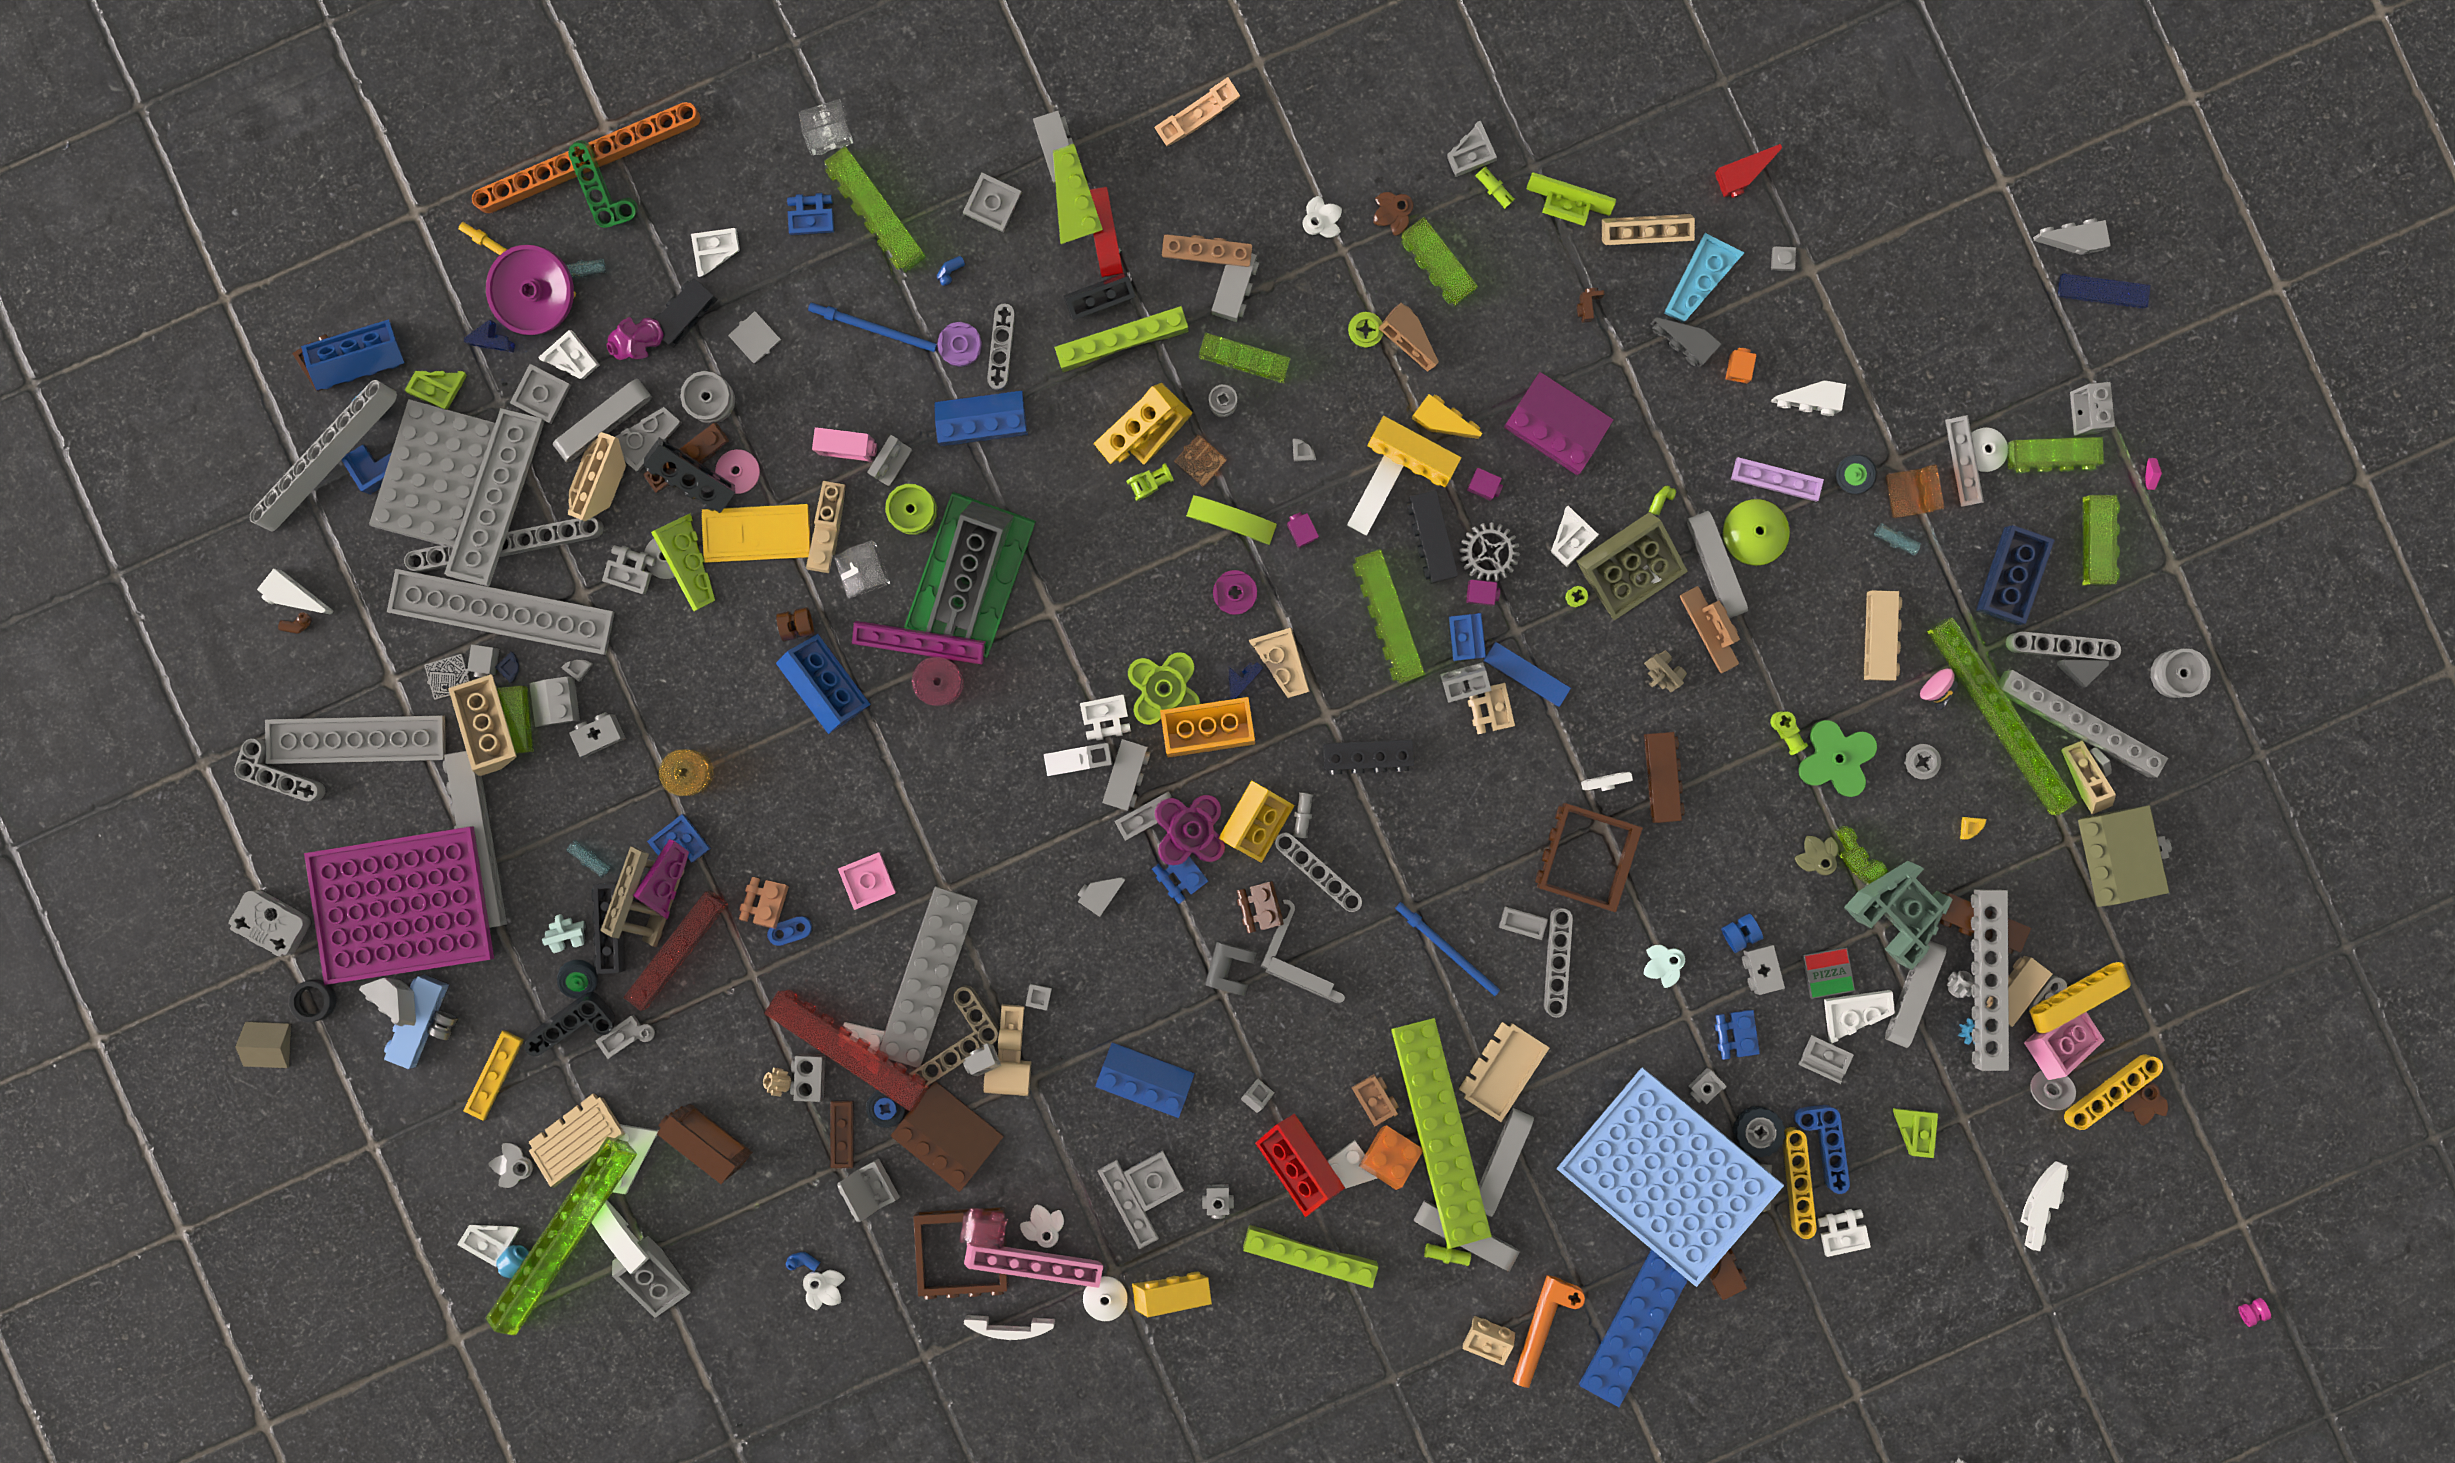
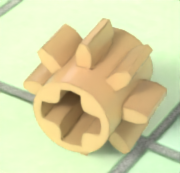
(777, 1082)

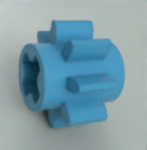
(1966, 1029)

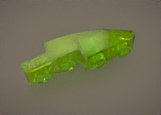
(1856, 857)

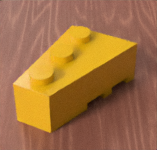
(1171, 1294)

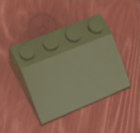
(1619, 560)
(2123, 855)

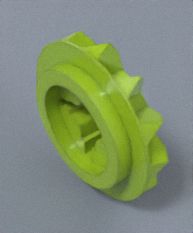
(1358, 322)

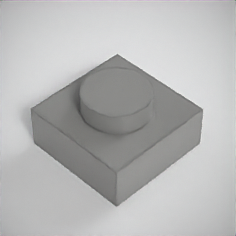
(1783, 258)
(1038, 996)

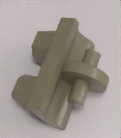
(1663, 674)

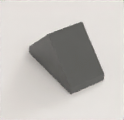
(2082, 671)

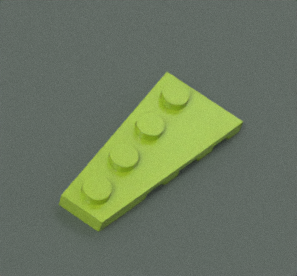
(1074, 201)

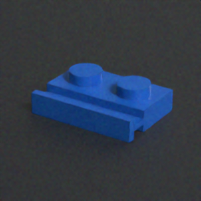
(1467, 637)

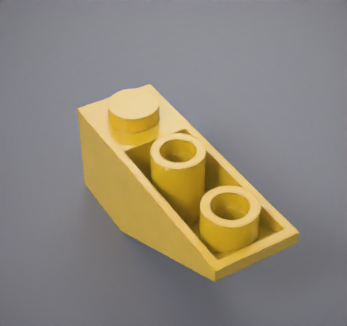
(1440, 419)

